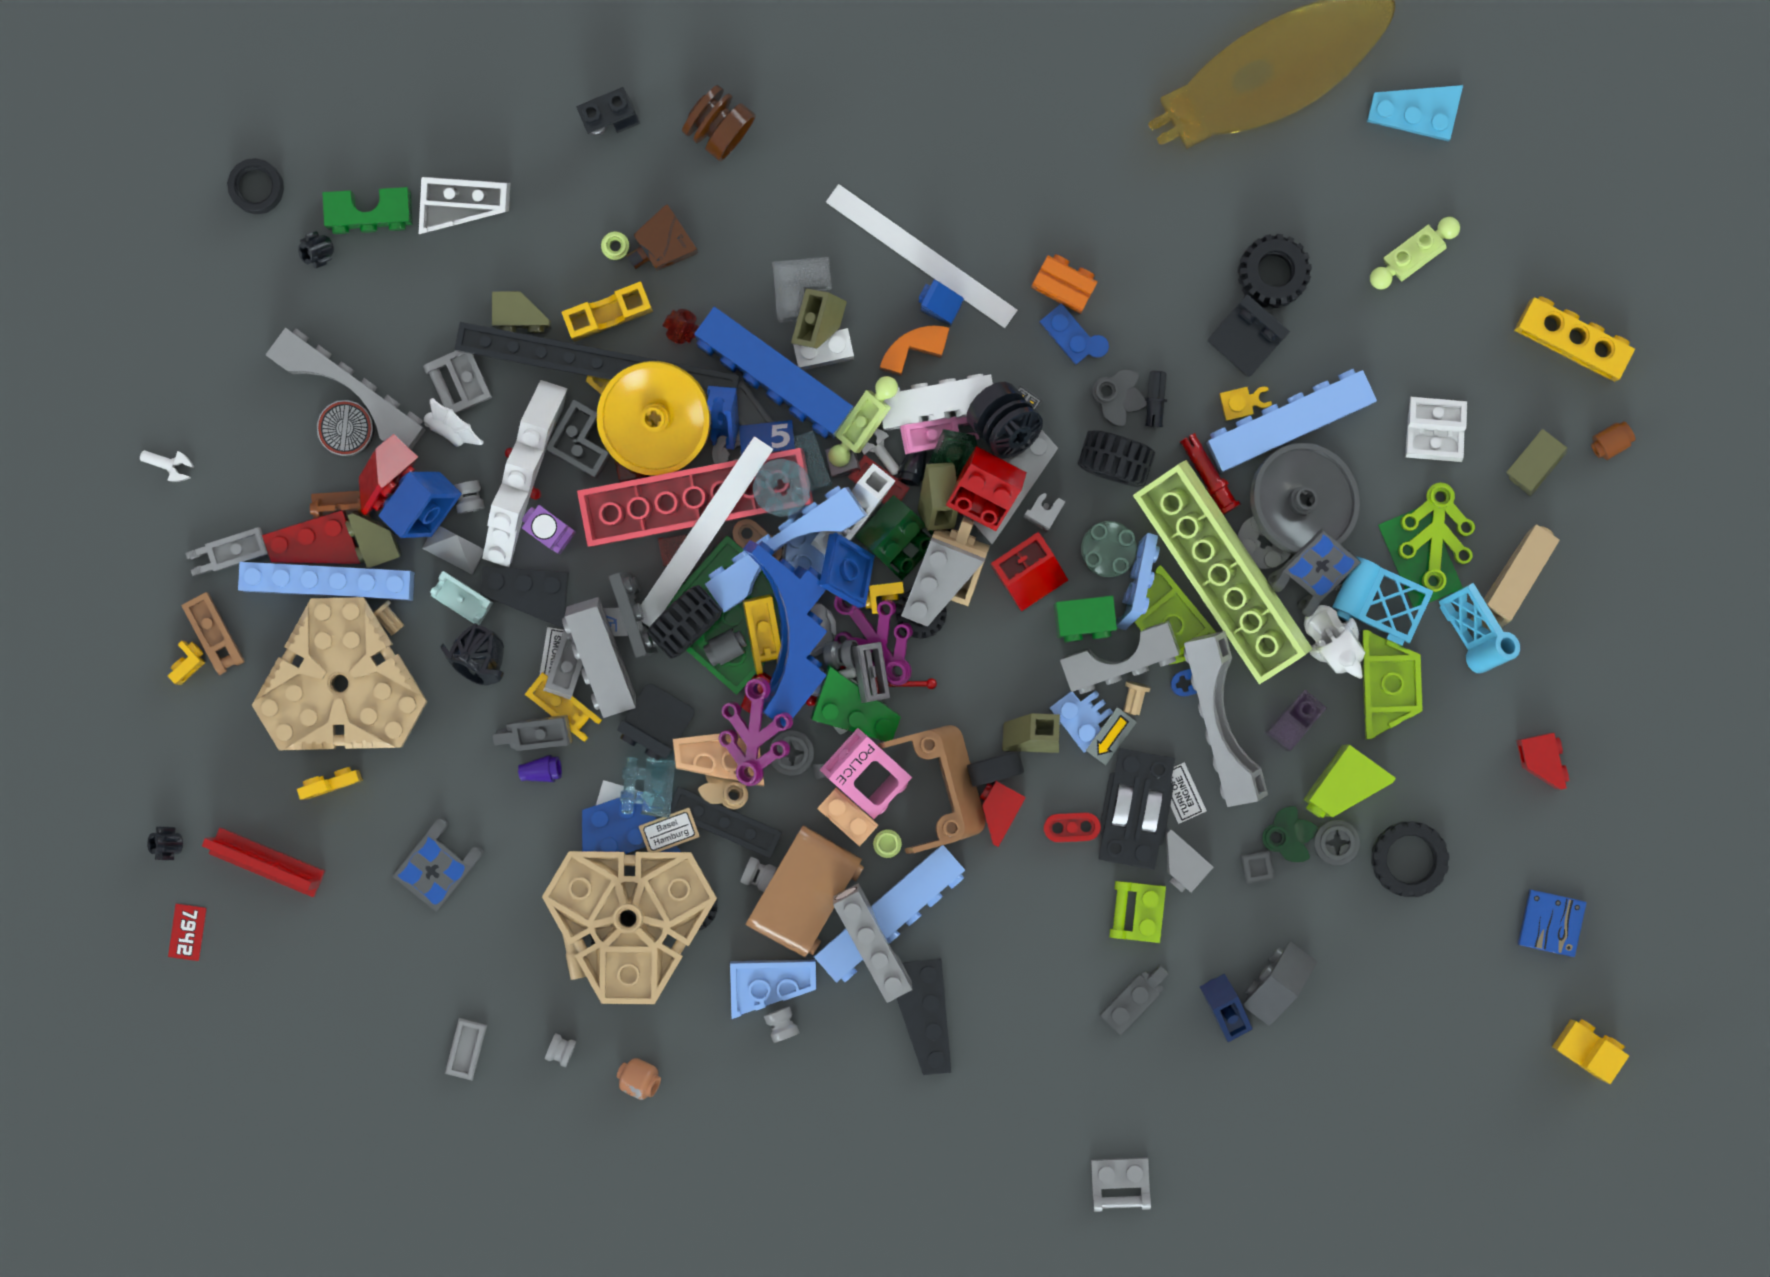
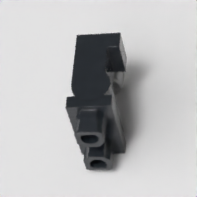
(608, 109)

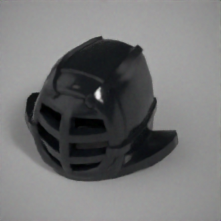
(479, 651)

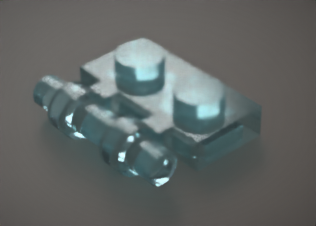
(657, 789)

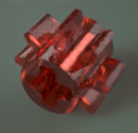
(680, 326)

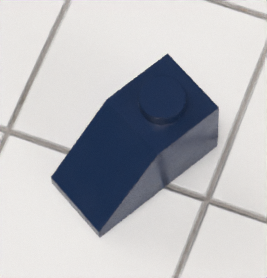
(1226, 1007)

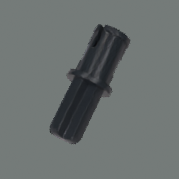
(1156, 399)

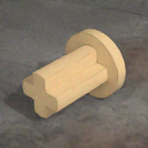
(388, 618)
(1135, 697)

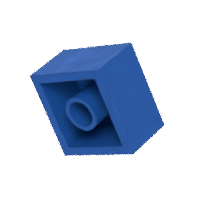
(419, 504)

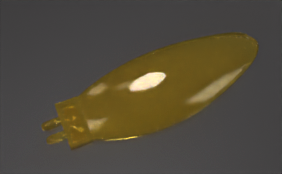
(1275, 69)

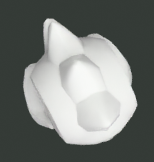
(1335, 641)

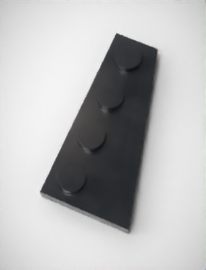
(926, 1015)

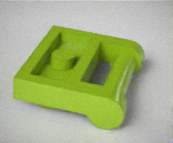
(1147, 912)

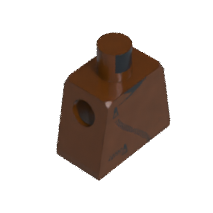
(662, 241)

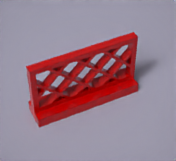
(265, 861)

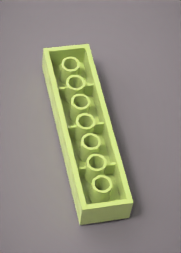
(1222, 572)

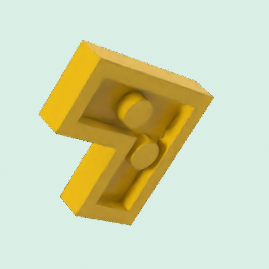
(318, 786)

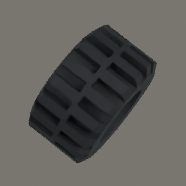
(1288, 251)
(1116, 458)
(684, 621)

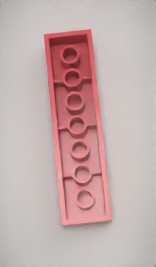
(666, 501)

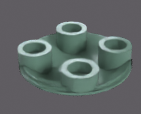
(1109, 549)

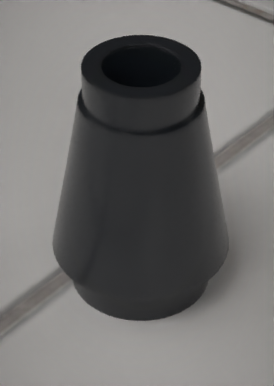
(913, 468)

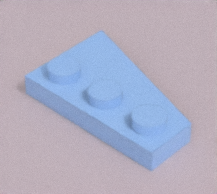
(768, 981)

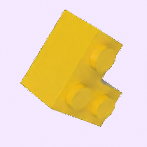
(1595, 1054)

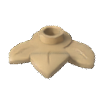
(718, 791)

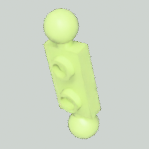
(1415, 253)
(863, 421)

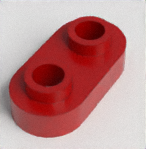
(1071, 827)

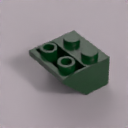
(896, 537)

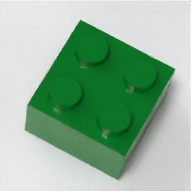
(1085, 617)

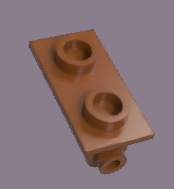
(334, 501)

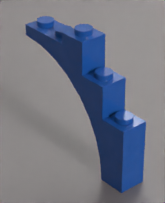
(796, 593)

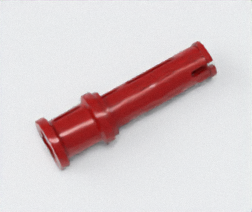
(1215, 485)

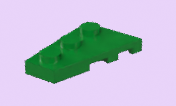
(841, 707)

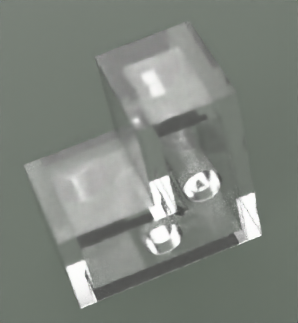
(793, 278)

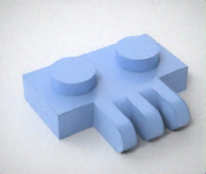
(1081, 717)

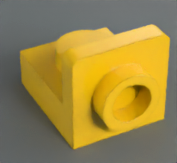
(887, 591)
(186, 667)

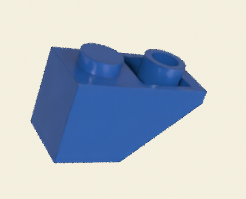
(940, 302)

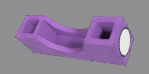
(547, 529)

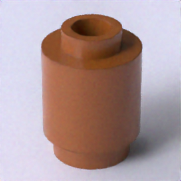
(1612, 440)

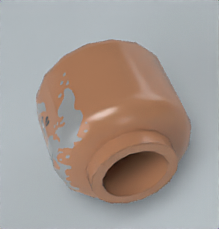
(638, 1079)

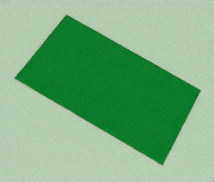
(1417, 566)

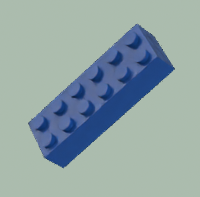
(773, 372)

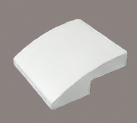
(1436, 429)

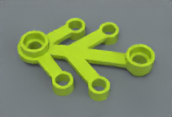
(1437, 532)

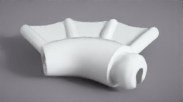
(449, 425)

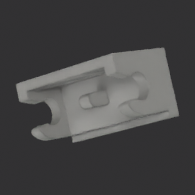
(1040, 515)

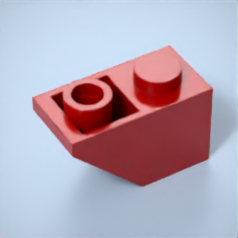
(1542, 759)

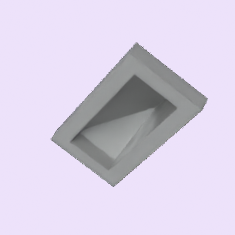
(454, 549)

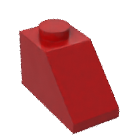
(1000, 809)

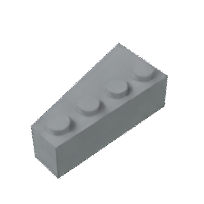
(1031, 461)

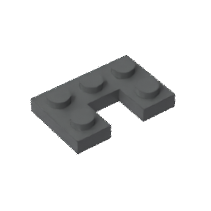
(626, 593)

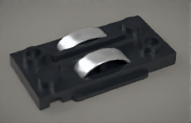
(1136, 808)

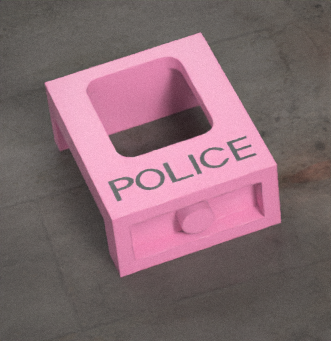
(852, 760)

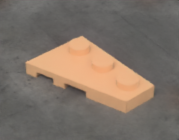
(708, 756)

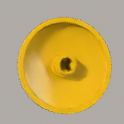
(653, 418)

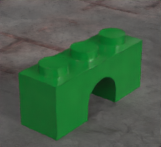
(392, 211)

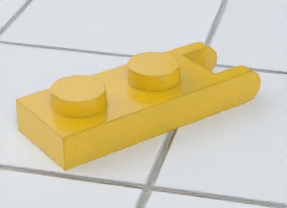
(762, 630)
(557, 706)

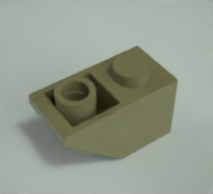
(515, 311)
(936, 488)
(375, 540)
(1032, 733)

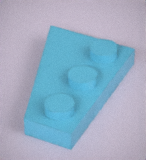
(1417, 111)

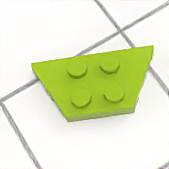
(1170, 604)
(1389, 684)

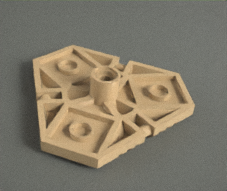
(302, 703)
(665, 895)

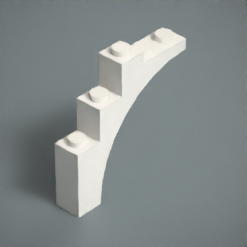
(521, 472)

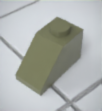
(818, 318)

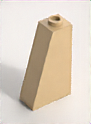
(1519, 574)

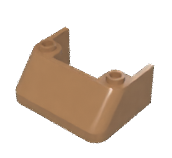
(967, 815)

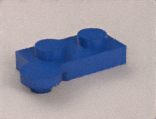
(1072, 336)

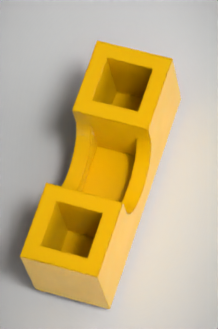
(607, 313)

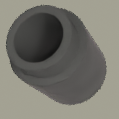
(725, 647)

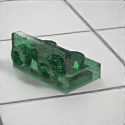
(954, 448)

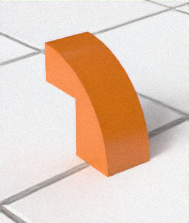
(925, 339)

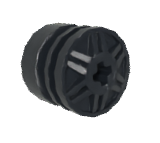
(1004, 420)

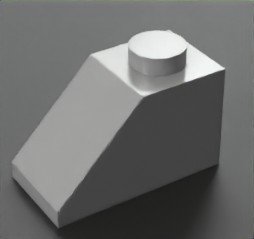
(1184, 863)

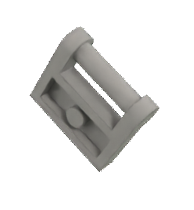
(466, 378)
(1120, 1174)

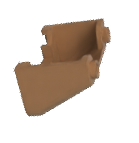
(803, 891)

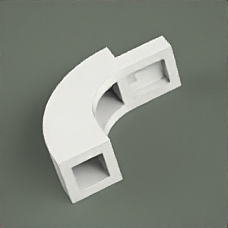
(869, 493)

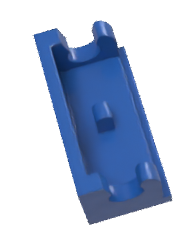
(724, 414)

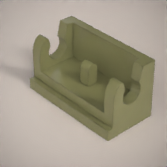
(1536, 462)

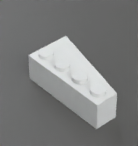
(934, 402)

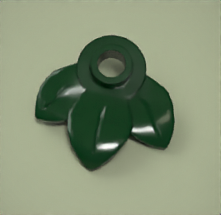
(1293, 834)

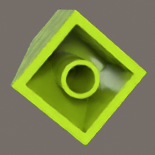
(1346, 782)

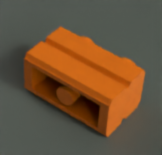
(1064, 283)

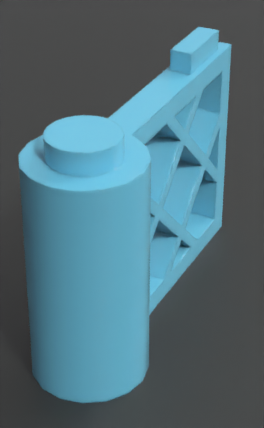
(1358, 594)
(1488, 647)

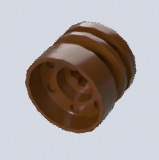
(716, 121)

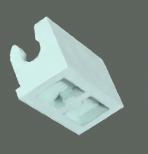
(461, 598)

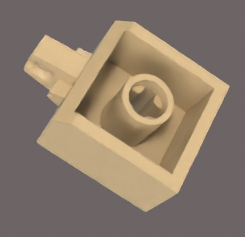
(963, 540)

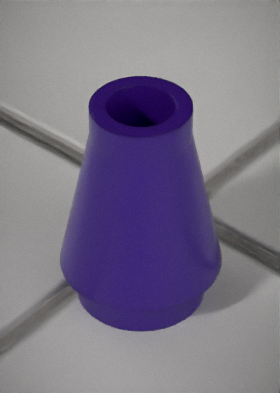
(542, 769)

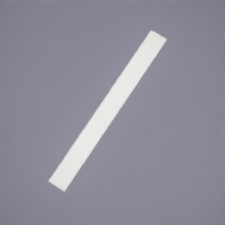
(921, 255)
(705, 530)

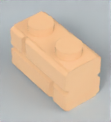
(848, 816)

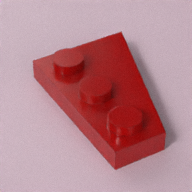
(313, 541)

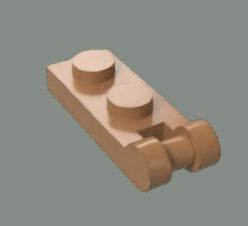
(212, 632)

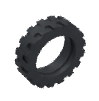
(1440, 859)

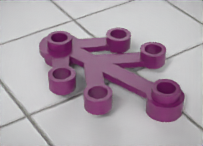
(881, 635)
(753, 735)

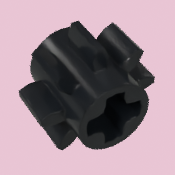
(315, 249)
(165, 843)

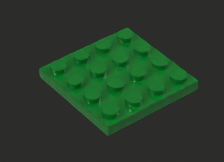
(741, 669)

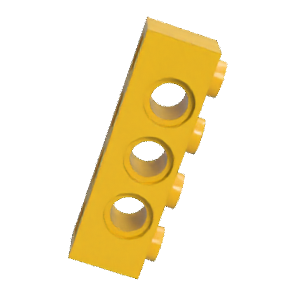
(1532, 326)

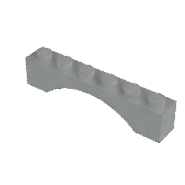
(298, 357)
(1239, 775)

